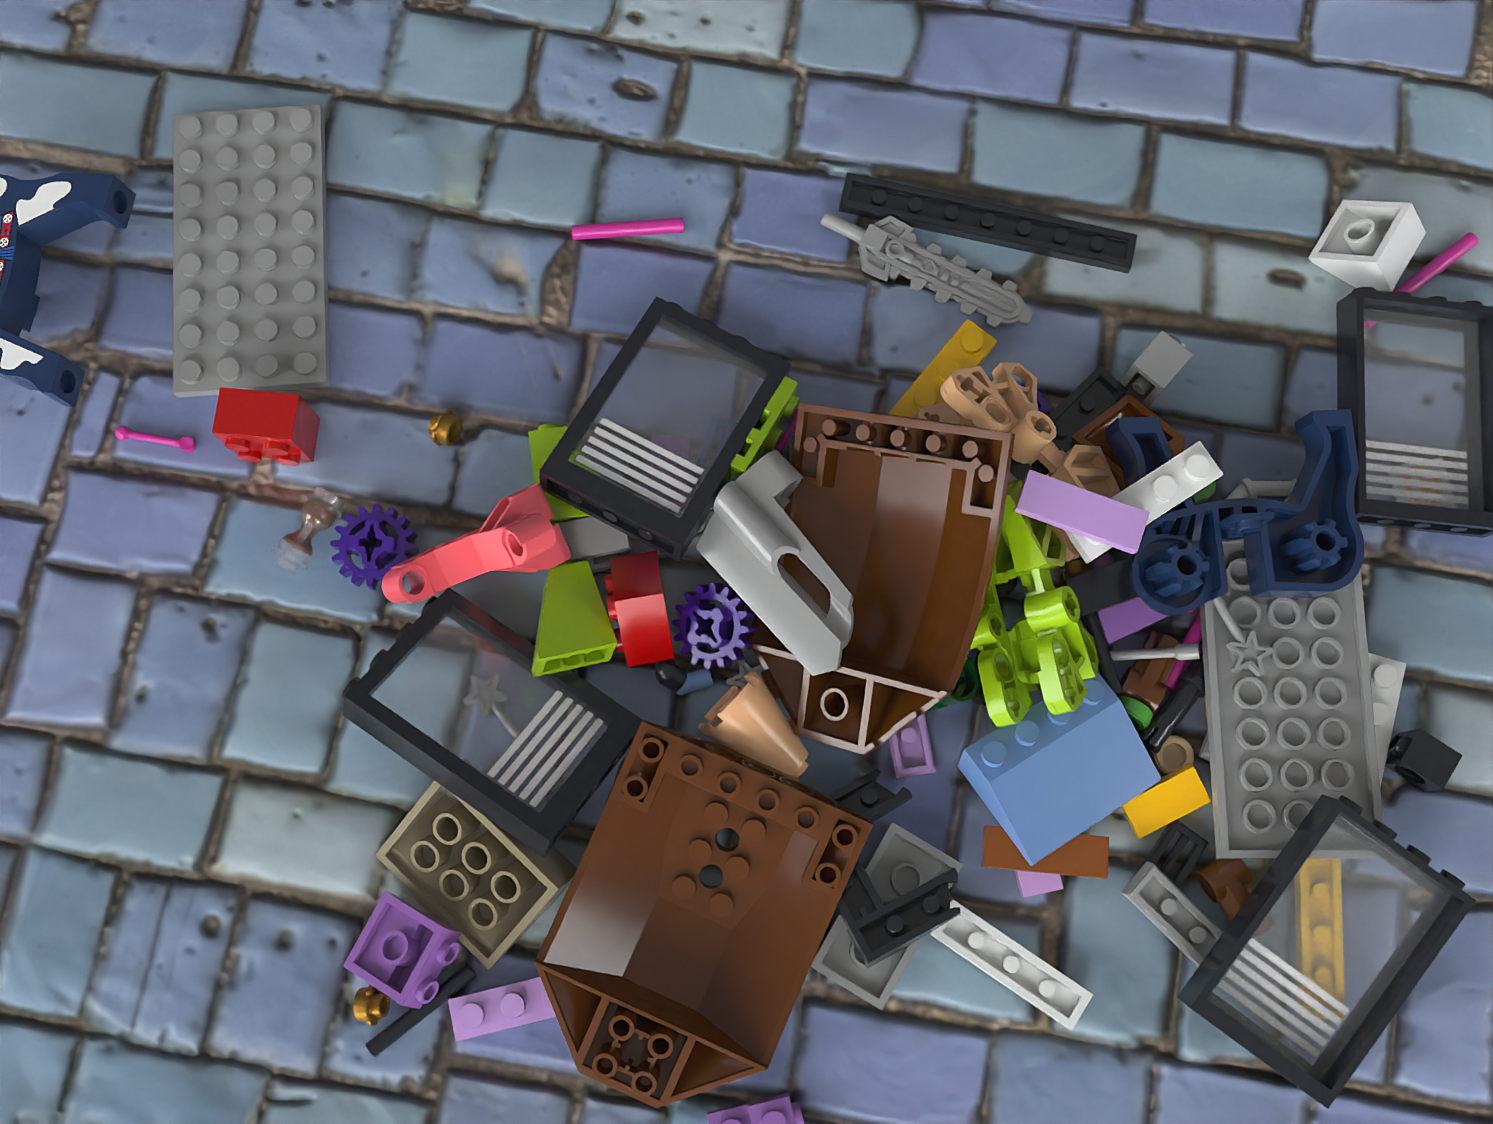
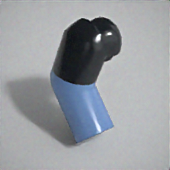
(679, 680)

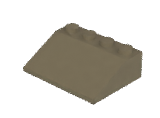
(473, 872)

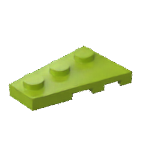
(782, 404)

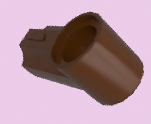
(1147, 677)
(1226, 884)

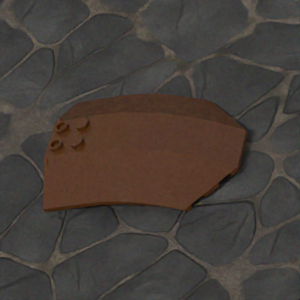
(913, 533)

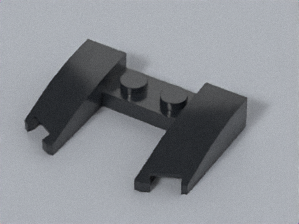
(888, 928)

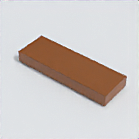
(1079, 857)

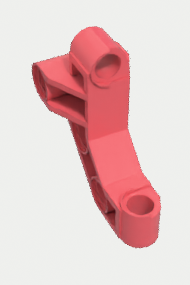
(511, 539)

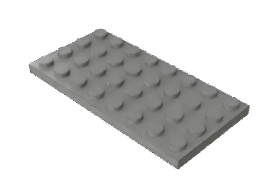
(250, 250)
(1296, 727)

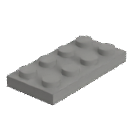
(894, 869)

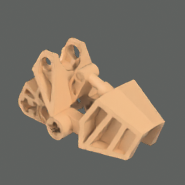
(1014, 409)

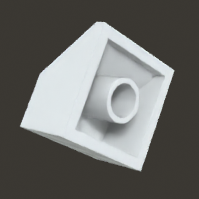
(1369, 243)

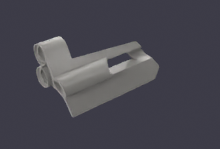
(744, 548)

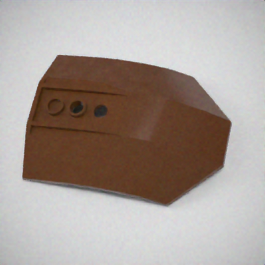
(680, 979)

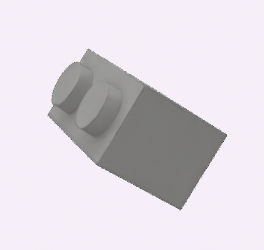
(1155, 368)

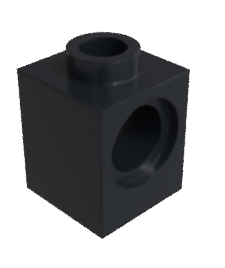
(1422, 759)

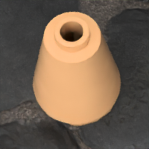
(756, 727)

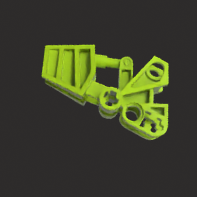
(1047, 641)

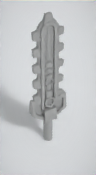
(892, 250)

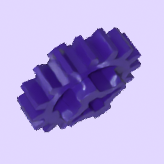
(358, 544)
(713, 625)

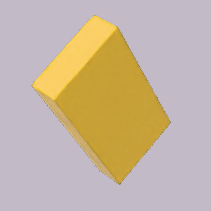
(1166, 801)

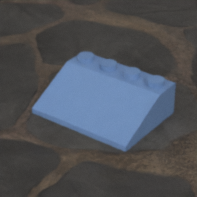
(1060, 771)

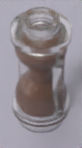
(317, 514)

